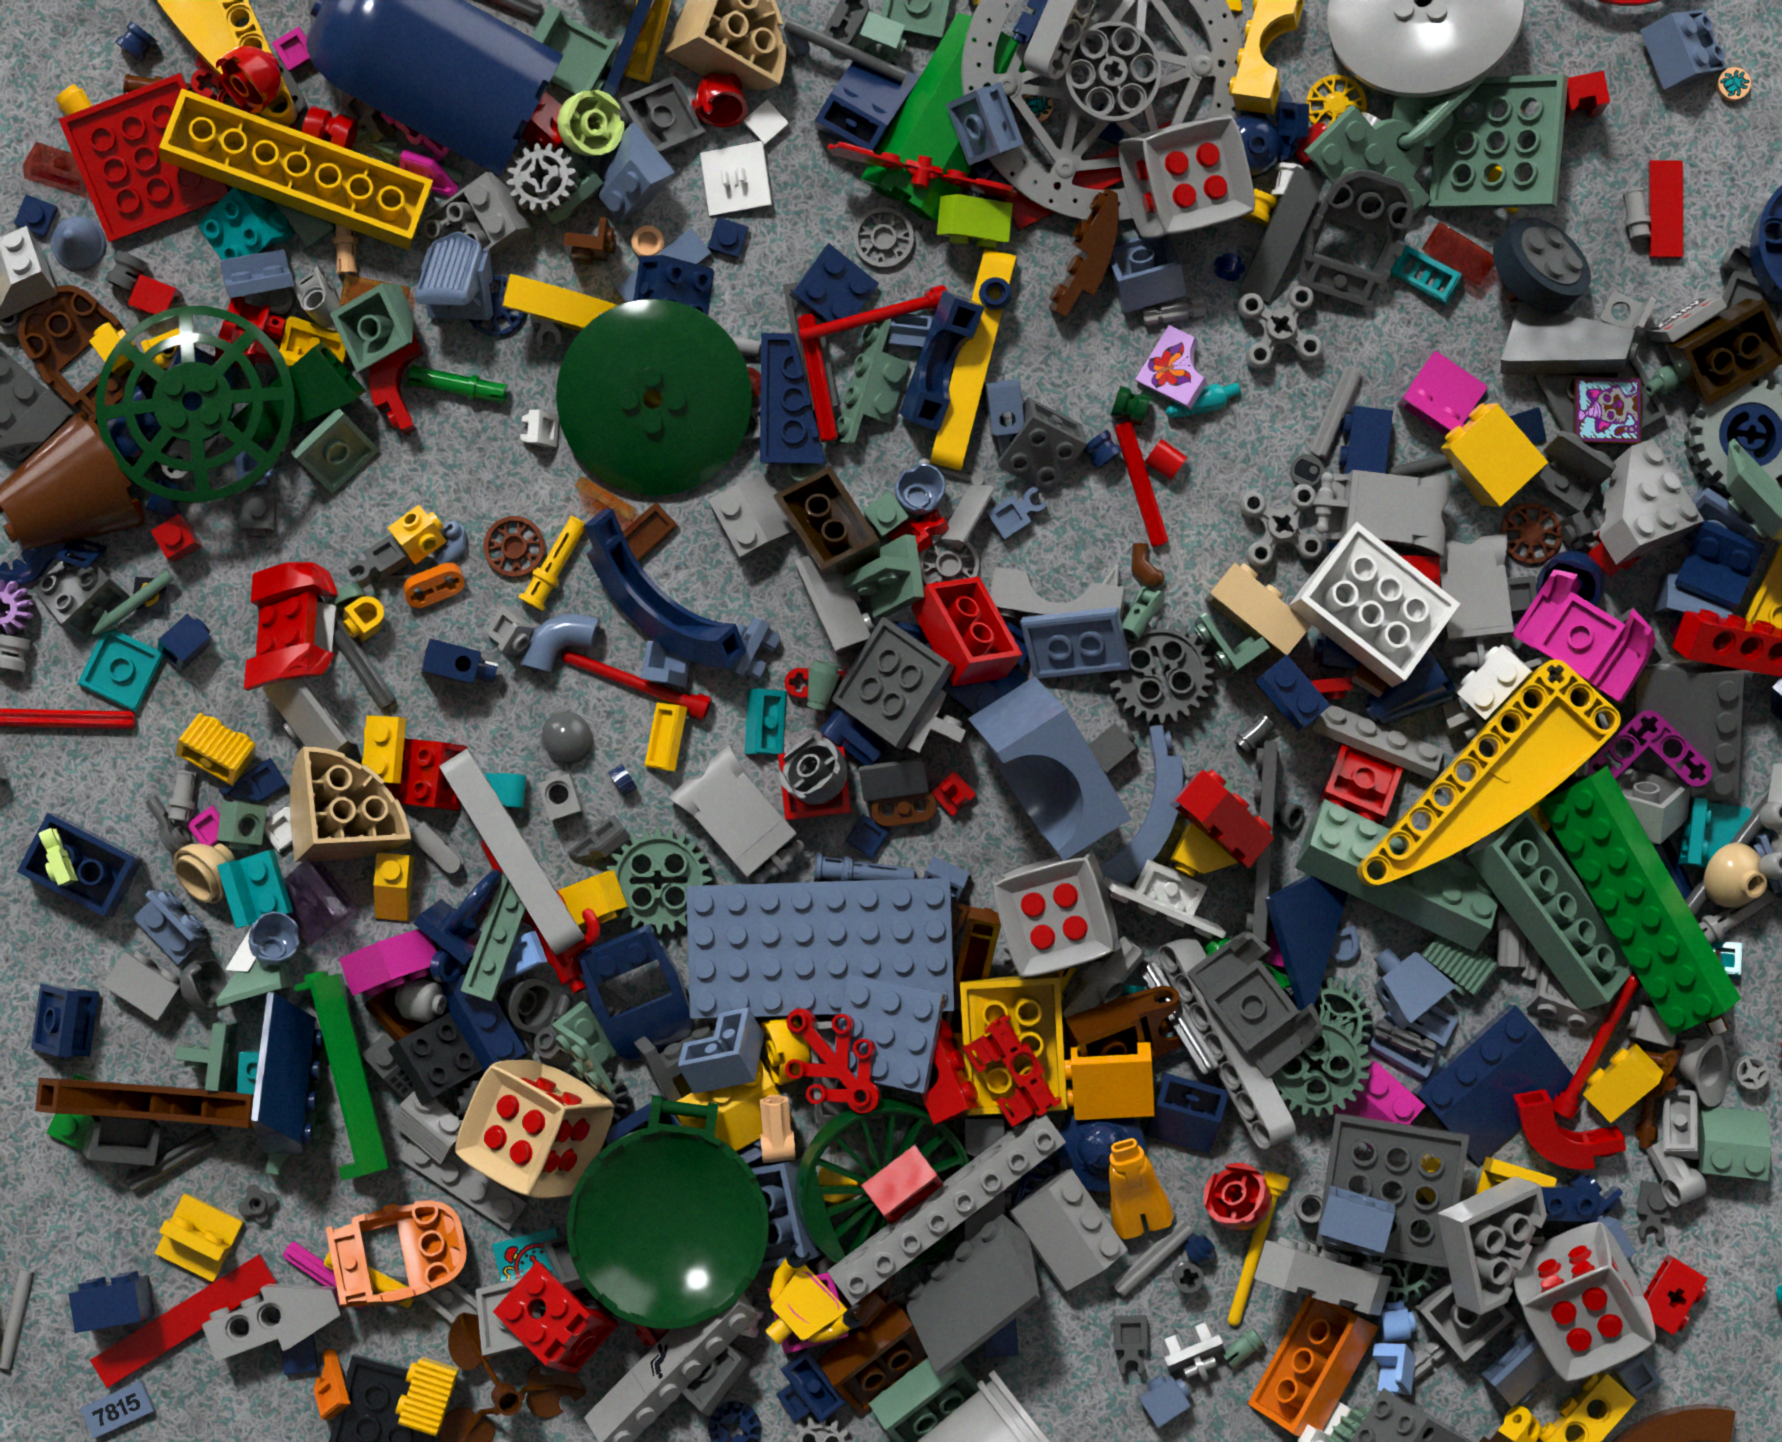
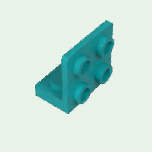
(1708, 830)

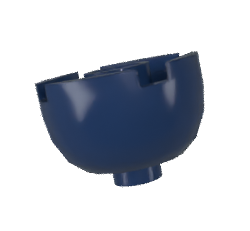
(1260, 142)
(1588, 571)

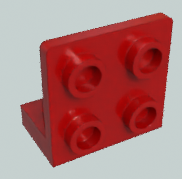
(422, 778)

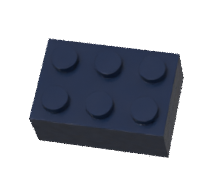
(99, 864)

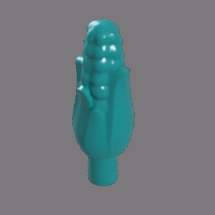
(1210, 399)

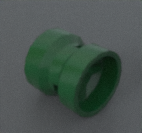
(1130, 405)

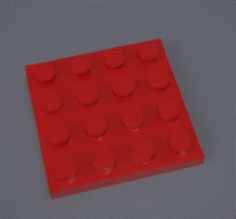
(121, 160)

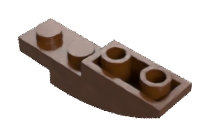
(1096, 241)

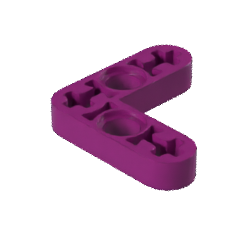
(1654, 742)

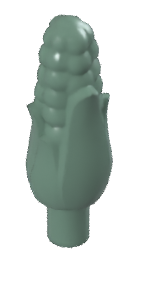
(1663, 381)

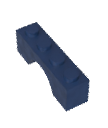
(929, 386)

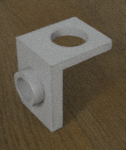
(1640, 314)

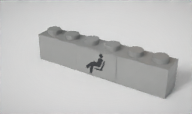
(665, 1374)

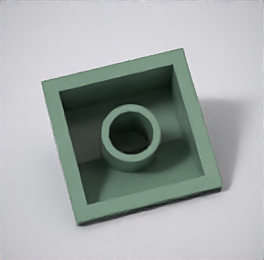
(375, 325)
(1734, 1143)

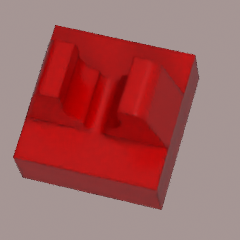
(953, 793)

